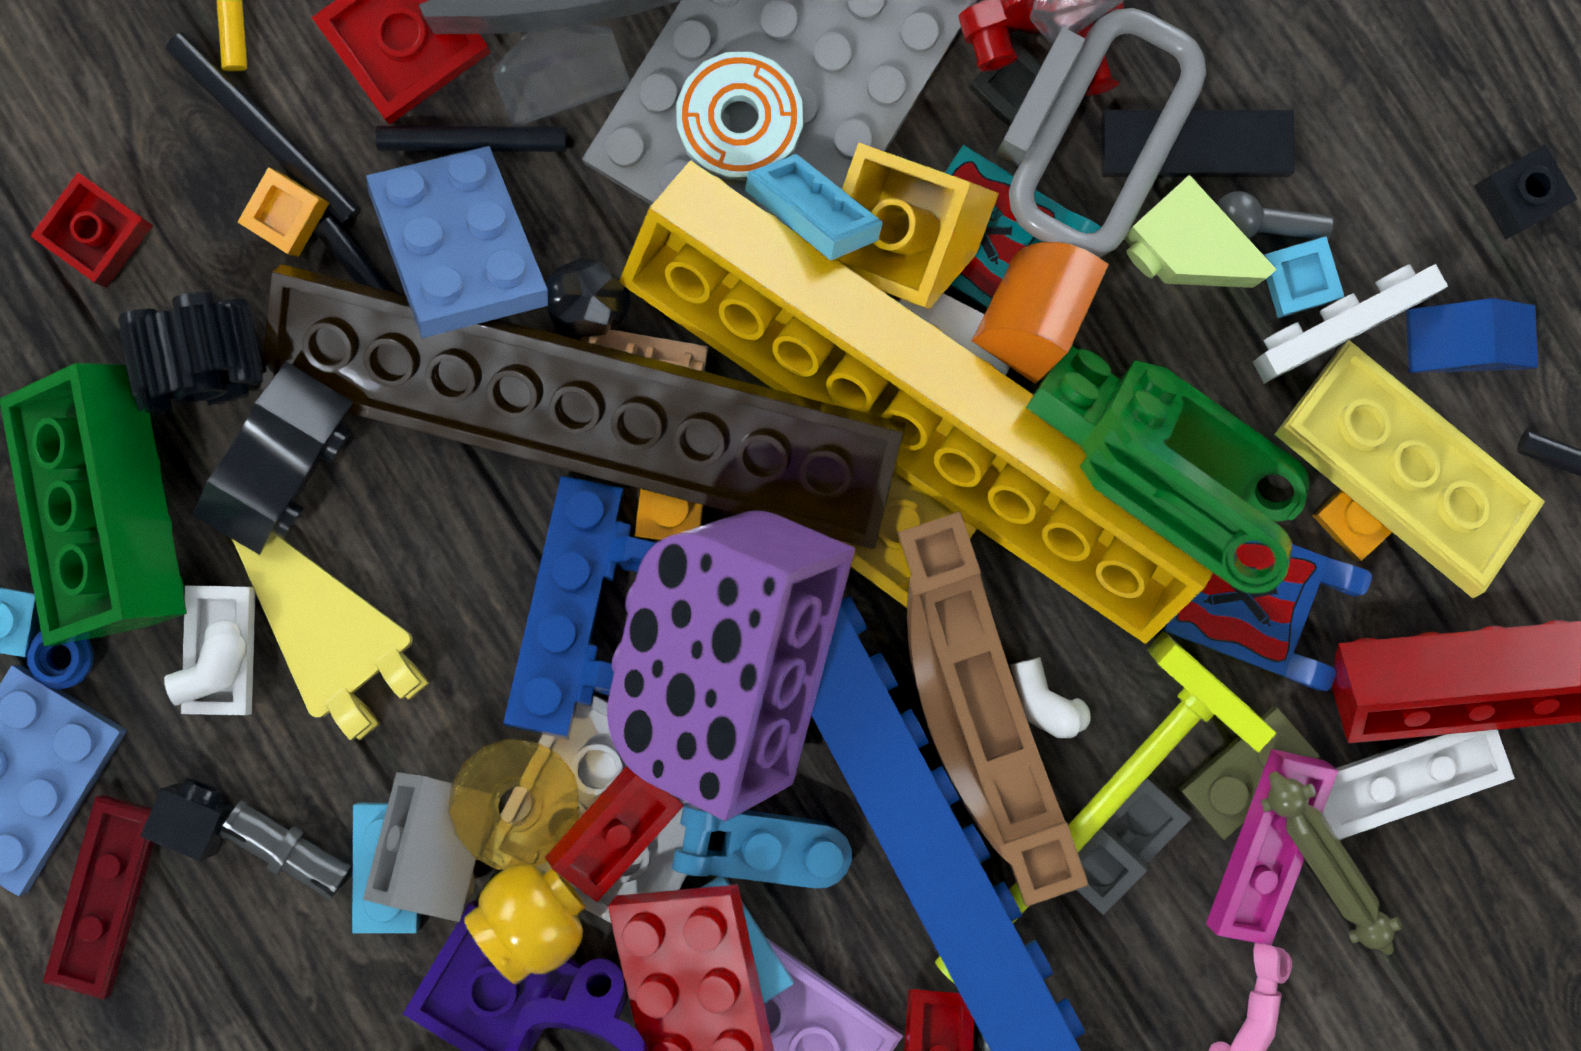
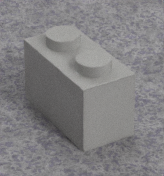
(418, 856)

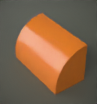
(1040, 306)

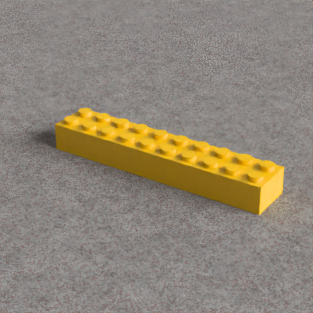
(967, 434)

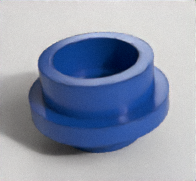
(44, 669)

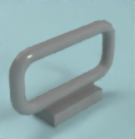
(1053, 103)

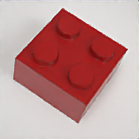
(91, 230)

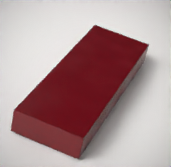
(101, 899)

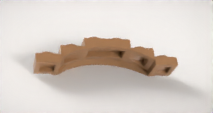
(978, 713)

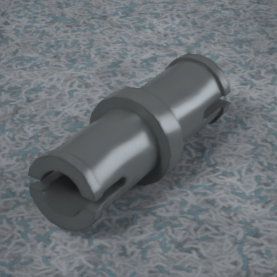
(285, 850)

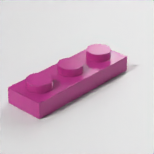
(1266, 857)

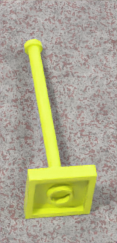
(1200, 698)

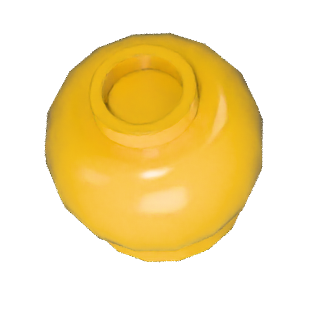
(527, 921)

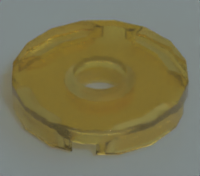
(487, 777)

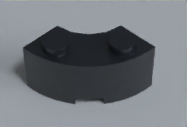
(273, 459)

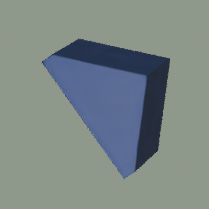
(1472, 337)

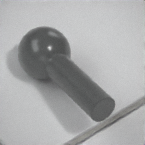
(1253, 218)

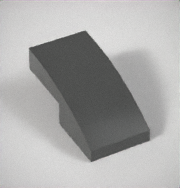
(1128, 841)

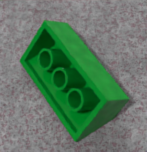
(91, 505)

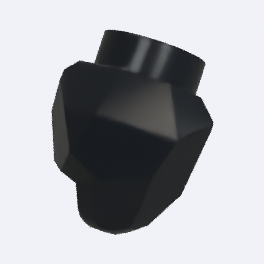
(586, 298)

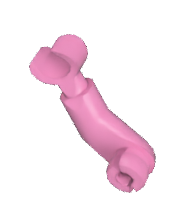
(1259, 1029)

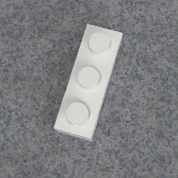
(1347, 320)
(1414, 779)

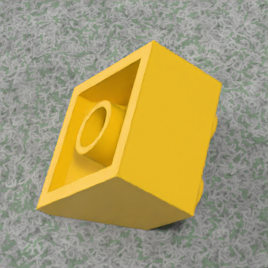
(927, 225)

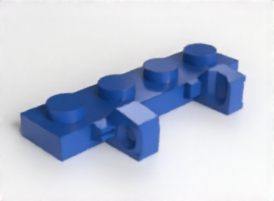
(556, 655)

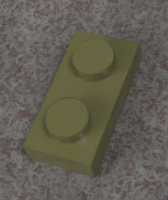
(1228, 782)

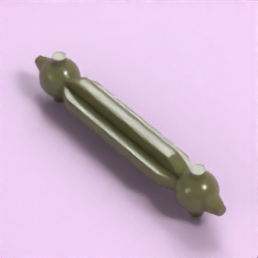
(1331, 863)

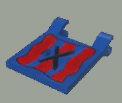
(1267, 625)

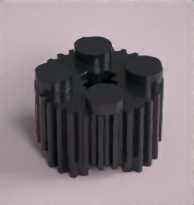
(190, 352)

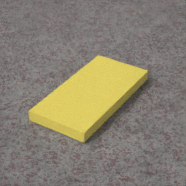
(1410, 469)

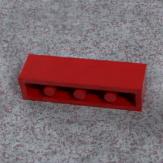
(1459, 681)

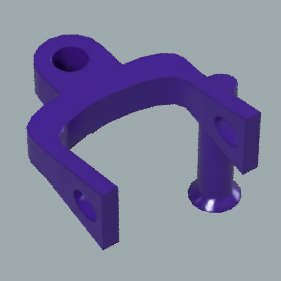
(582, 1010)

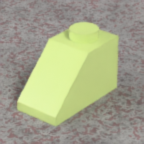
(1194, 243)

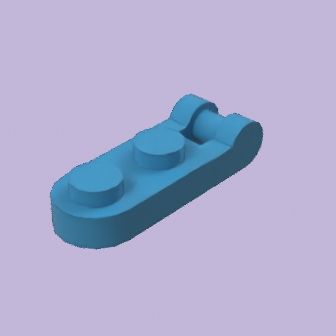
(763, 848)

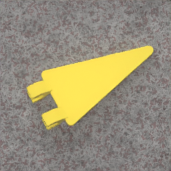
(329, 636)

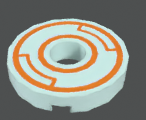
(733, 79)

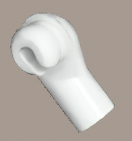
(215, 668)
(1045, 708)

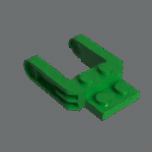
(1175, 462)

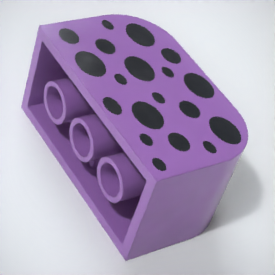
(725, 658)

